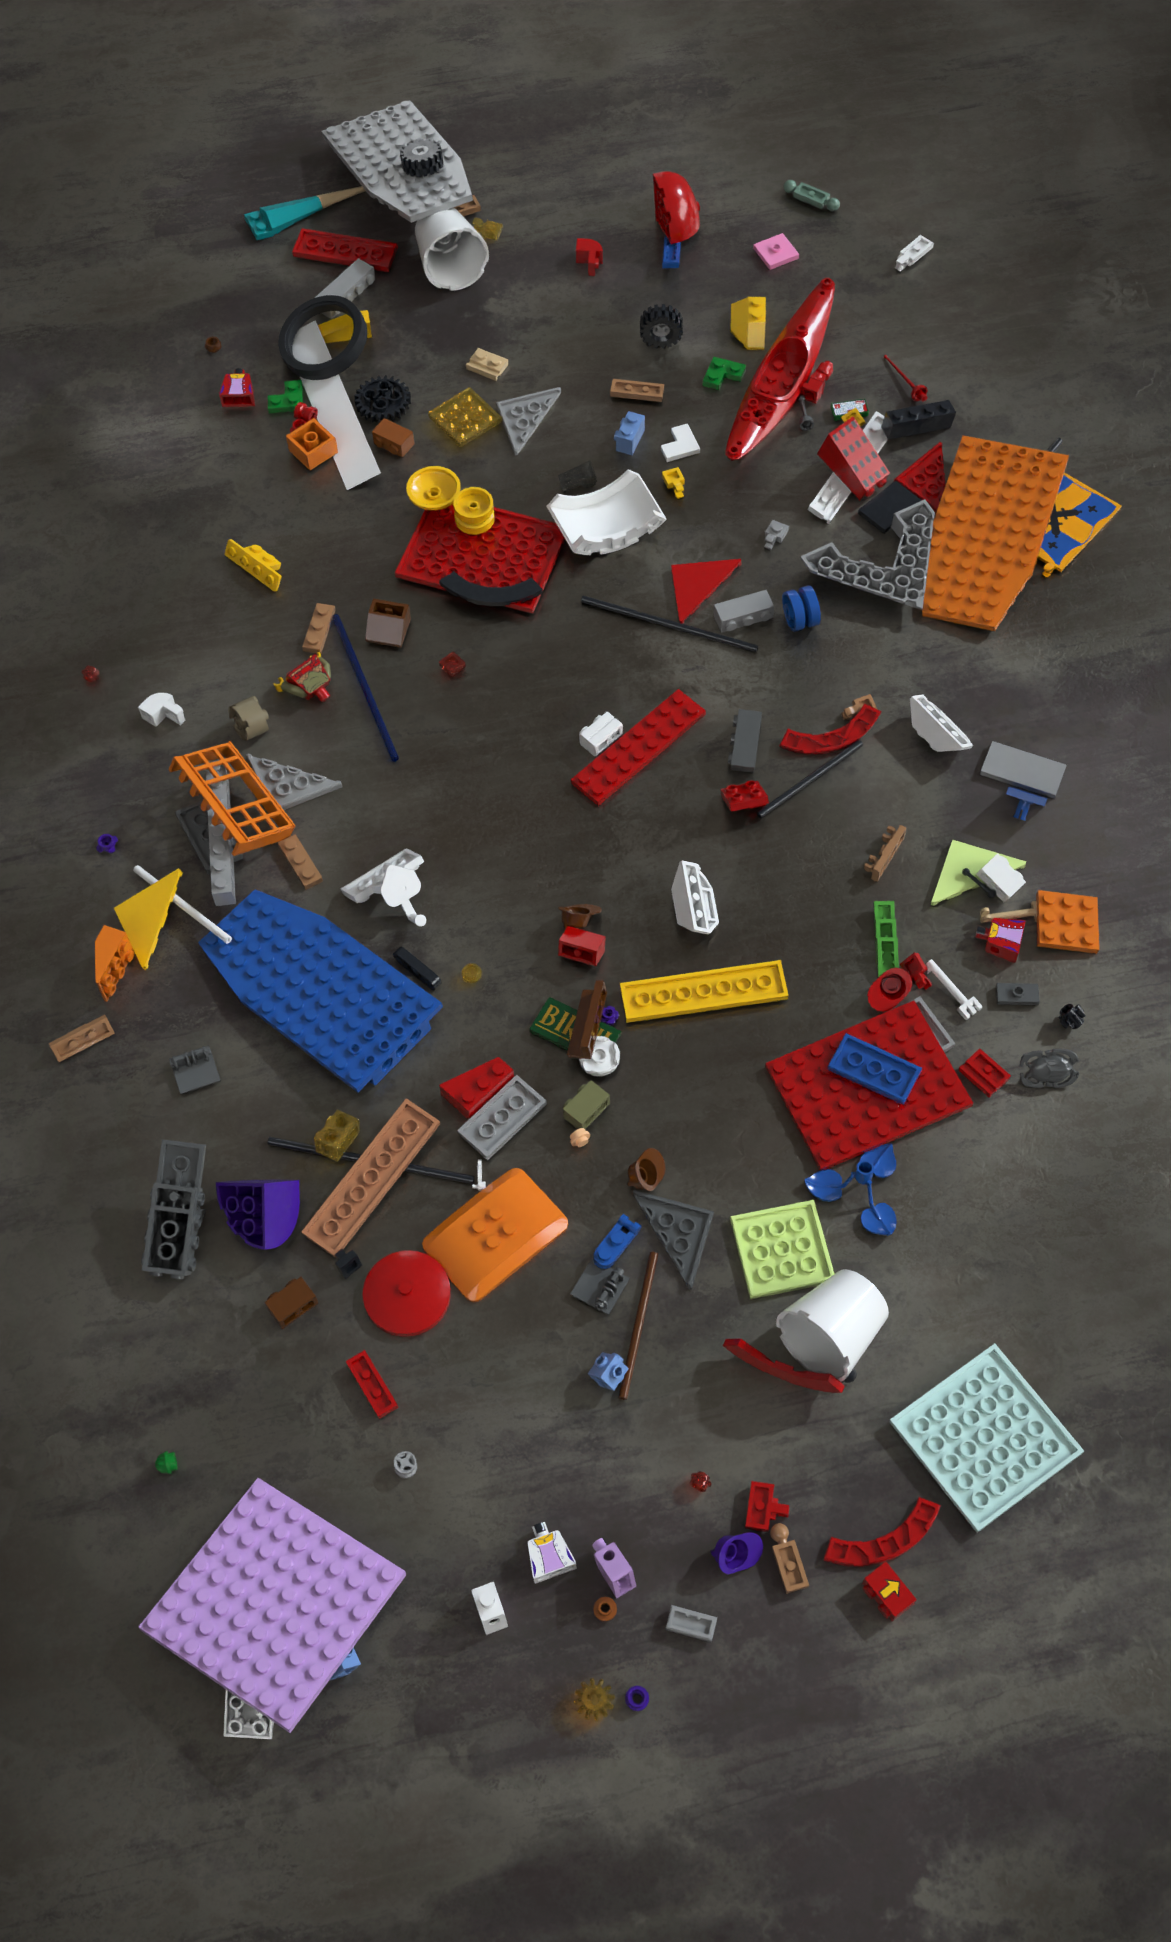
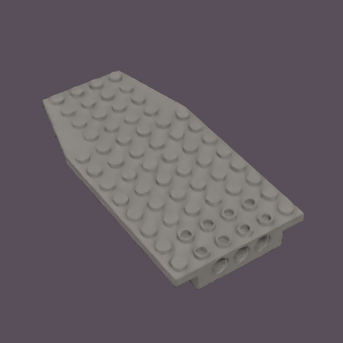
(372, 154)

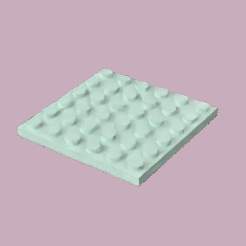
(986, 1437)

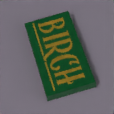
(557, 1021)

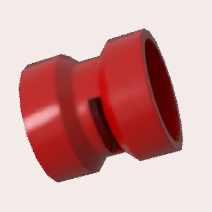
(306, 413)

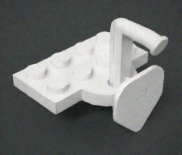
(395, 882)

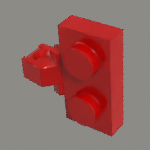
(763, 1507)

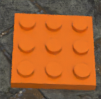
(1067, 921)

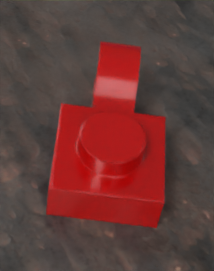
(915, 967)

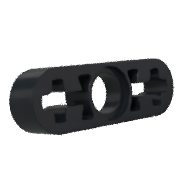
(417, 968)

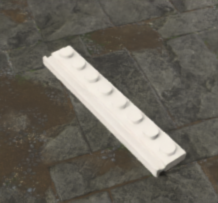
(834, 490)

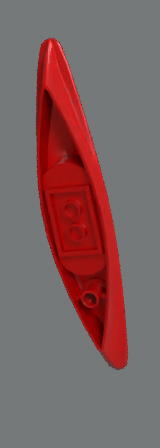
(782, 373)

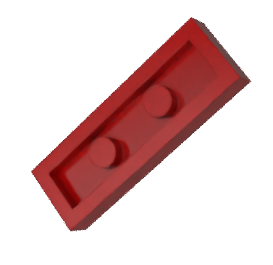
(372, 1384)

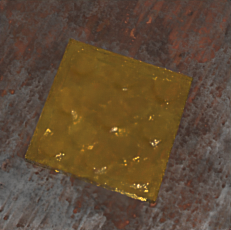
(465, 417)

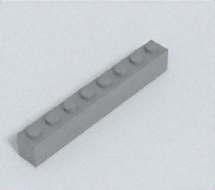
(221, 850)

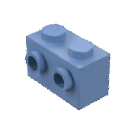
(630, 433)

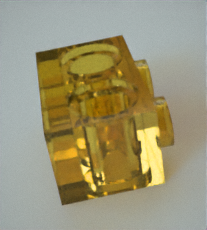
(337, 1135)

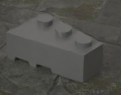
(745, 740)

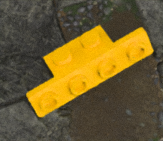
(256, 562)

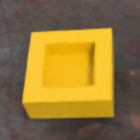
(854, 413)

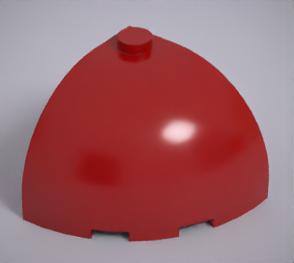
(675, 206)

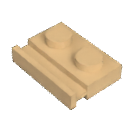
(487, 364)

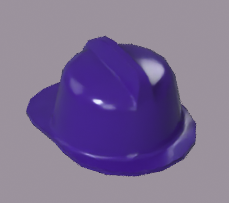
(737, 1552)

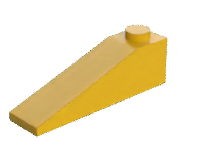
(342, 328)

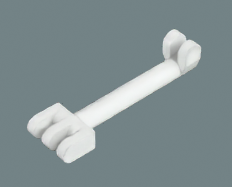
(969, 1005)

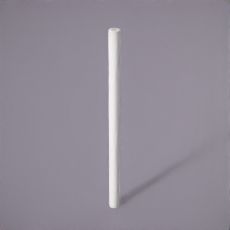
(187, 908)

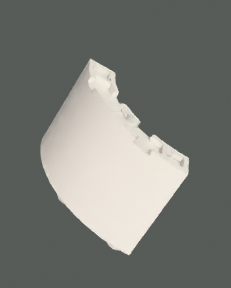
(607, 517)

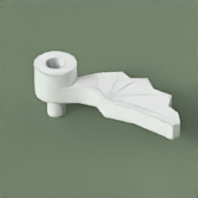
(481, 1185)

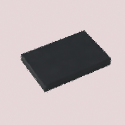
(882, 507)

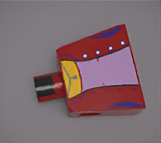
(237, 390)
(1003, 937)

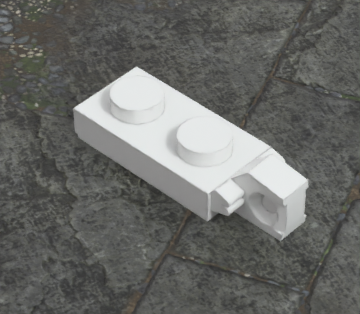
(913, 252)

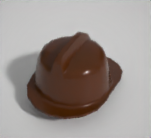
(578, 915)
(647, 1170)

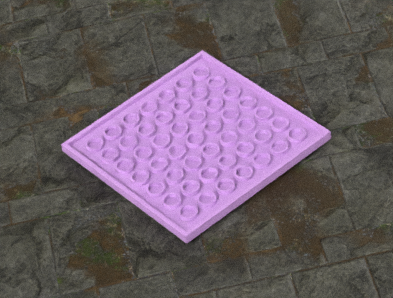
(273, 1603)

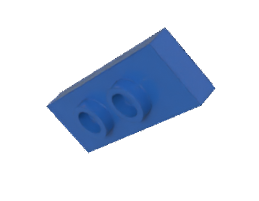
(671, 254)

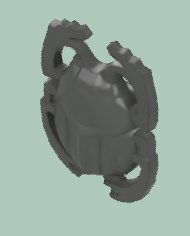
(1050, 1068)

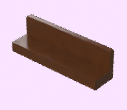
(587, 1022)

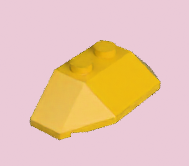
(749, 322)

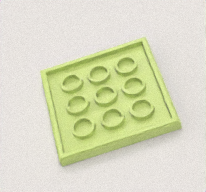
(782, 1249)

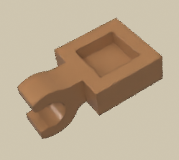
(857, 705)

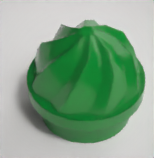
(166, 1462)

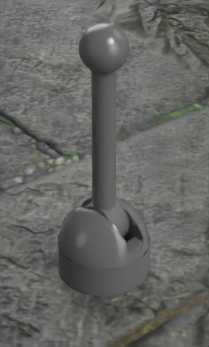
(805, 418)

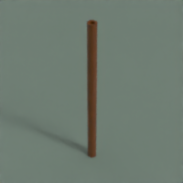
(638, 1325)

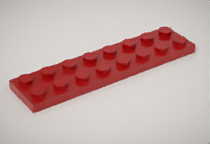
(638, 747)

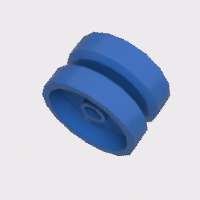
(801, 608)

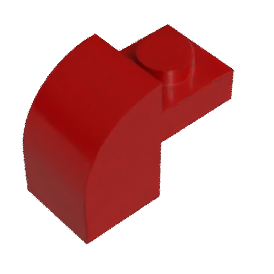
(589, 252)

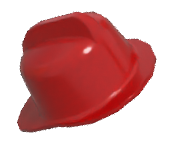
(889, 989)

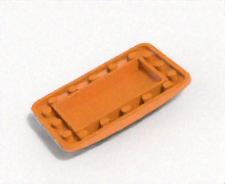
(495, 1234)

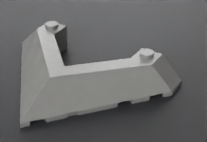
(900, 583)

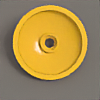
(433, 487)

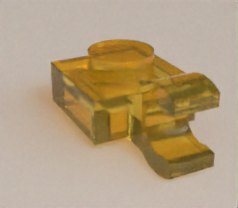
(489, 229)

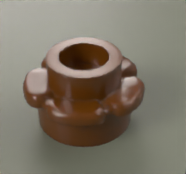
(213, 344)

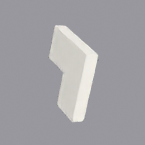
(683, 446)

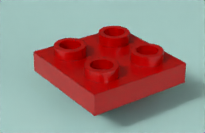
(744, 796)

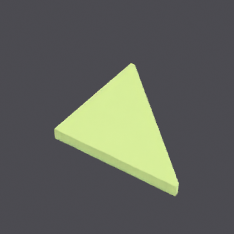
(963, 856)

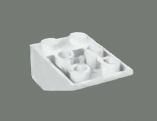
(245, 1721)

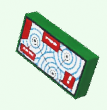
(841, 408)

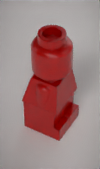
(816, 383)

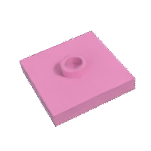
(776, 251)

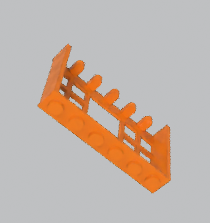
(242, 768)

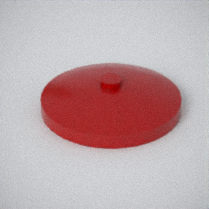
(406, 1293)

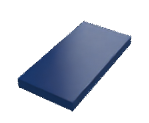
(874, 1068)

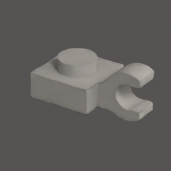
(775, 532)

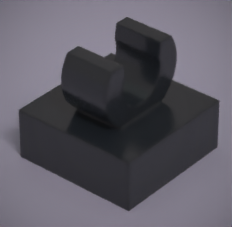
(347, 1263)

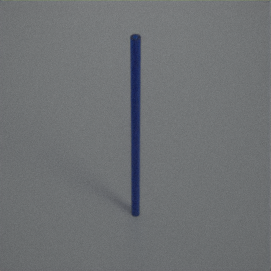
(365, 687)

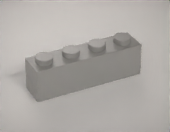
(350, 283)

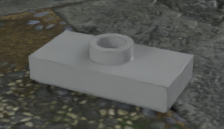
(691, 1623)

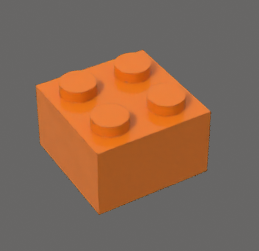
(312, 444)

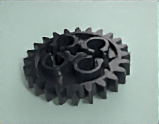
(383, 404)

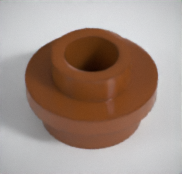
(602, 1615)

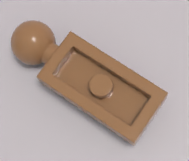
(788, 1560)

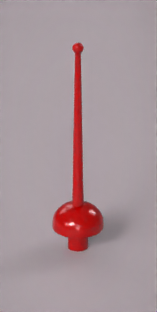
(918, 392)

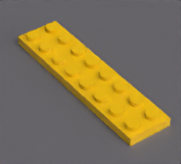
(703, 991)

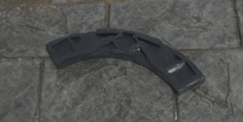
(490, 595)

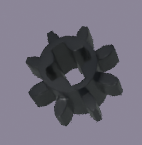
(1071, 1016)

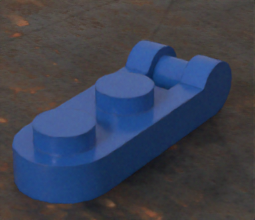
(615, 1242)

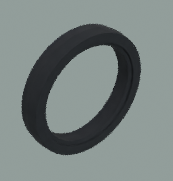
(304, 313)

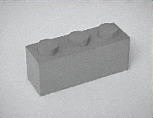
(743, 611)

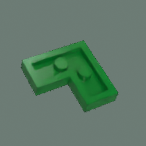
(721, 369)
(287, 401)

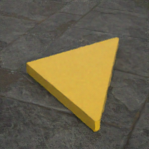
(146, 914)

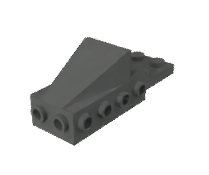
(175, 1210)

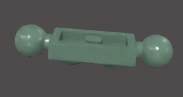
(811, 195)

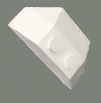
(936, 726)
(694, 899)

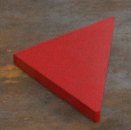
(926, 477)
(698, 582)

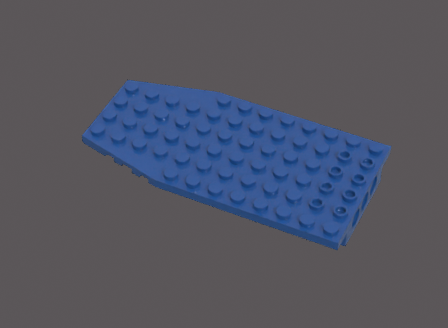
(320, 988)

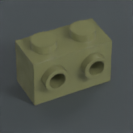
(586, 1105)

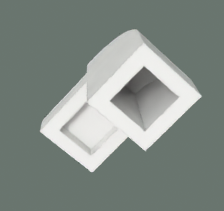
(158, 707)

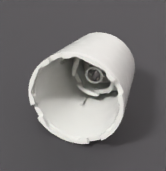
(450, 250)
(833, 1323)

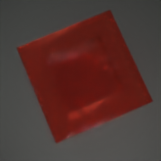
(452, 664)

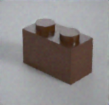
(291, 1302)

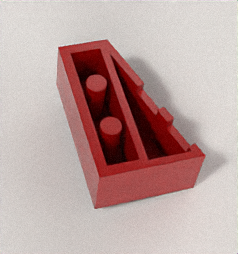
(477, 1086)

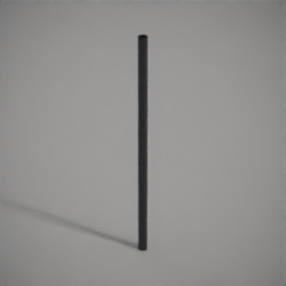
(670, 624)
(355, 1156)

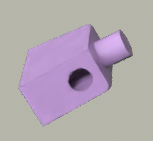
(614, 1567)

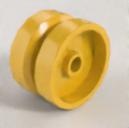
(474, 510)

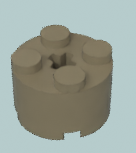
(249, 718)

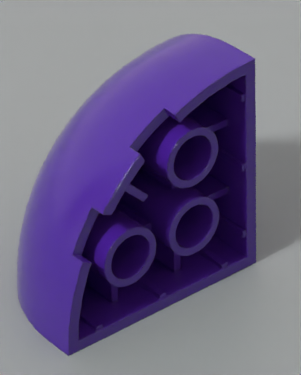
(260, 1209)

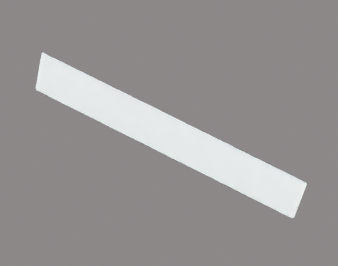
(335, 410)

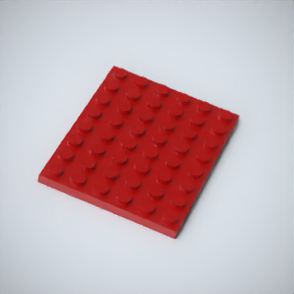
(503, 556)
(849, 1119)

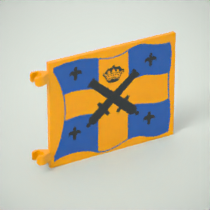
(1073, 523)

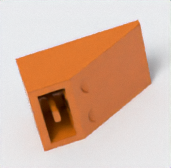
(111, 958)

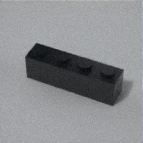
(918, 419)

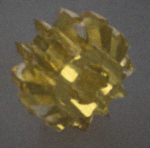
(588, 1705)

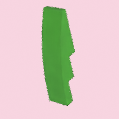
(885, 936)

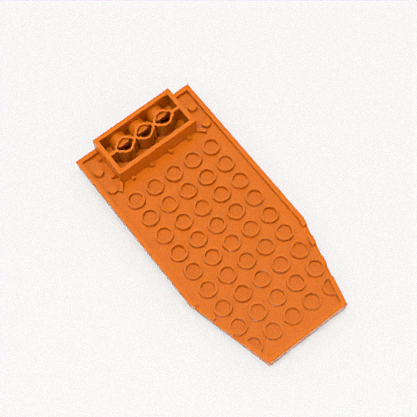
(989, 530)

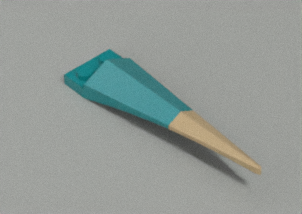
(277, 217)

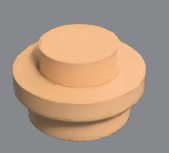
(579, 1137)

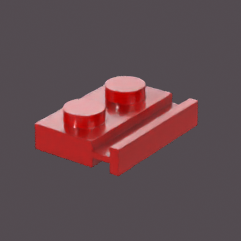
(984, 1073)

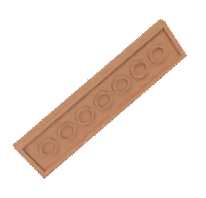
(370, 1178)

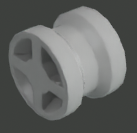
(403, 1460)

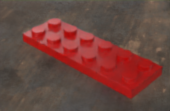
(344, 249)

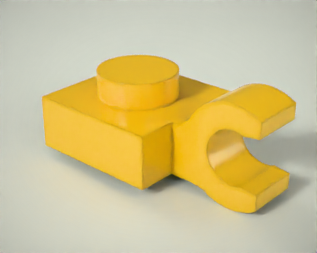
(674, 479)

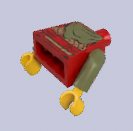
(308, 679)

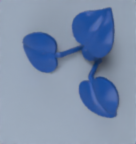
(882, 1163)

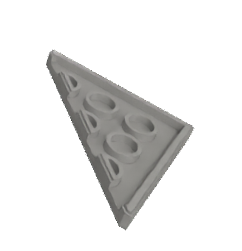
(524, 414)
(289, 784)

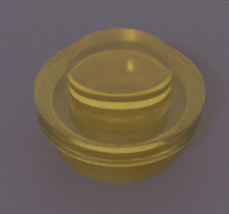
(471, 973)

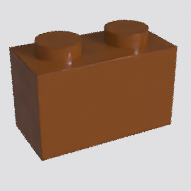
(393, 437)

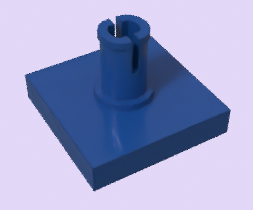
(1025, 800)

